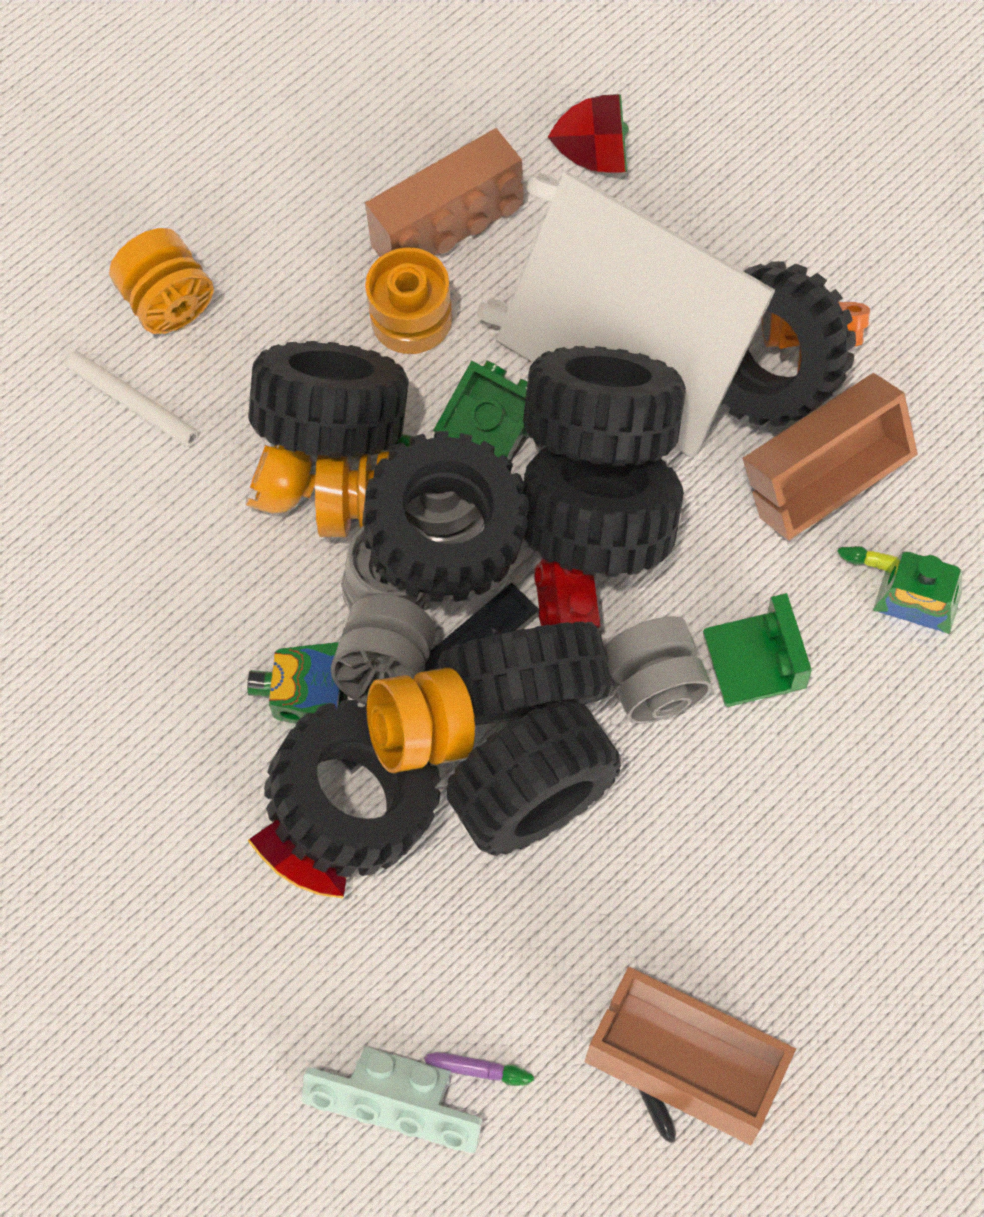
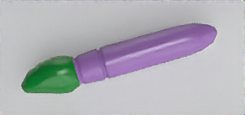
(509, 1074)

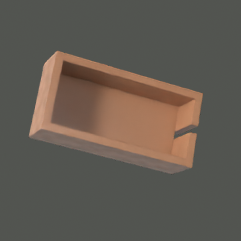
(449, 198)
(831, 455)
(690, 1055)

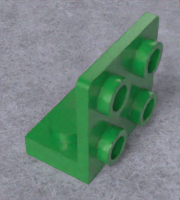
(759, 655)

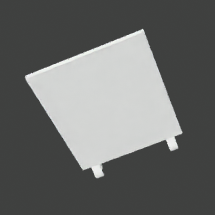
(631, 286)

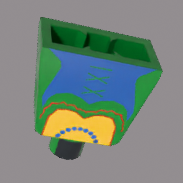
(921, 591)
(298, 681)

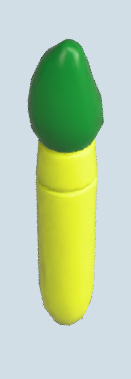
(859, 555)

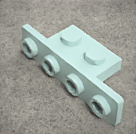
(395, 1096)

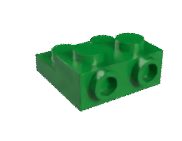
(487, 409)

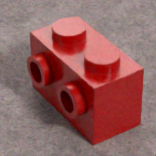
(565, 595)

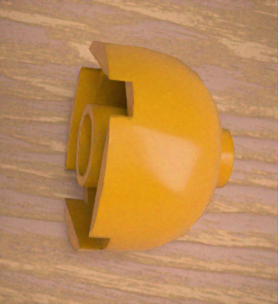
(281, 480)

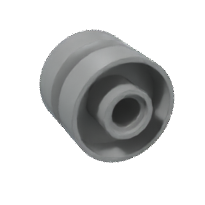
(445, 517)
(381, 641)
(657, 669)

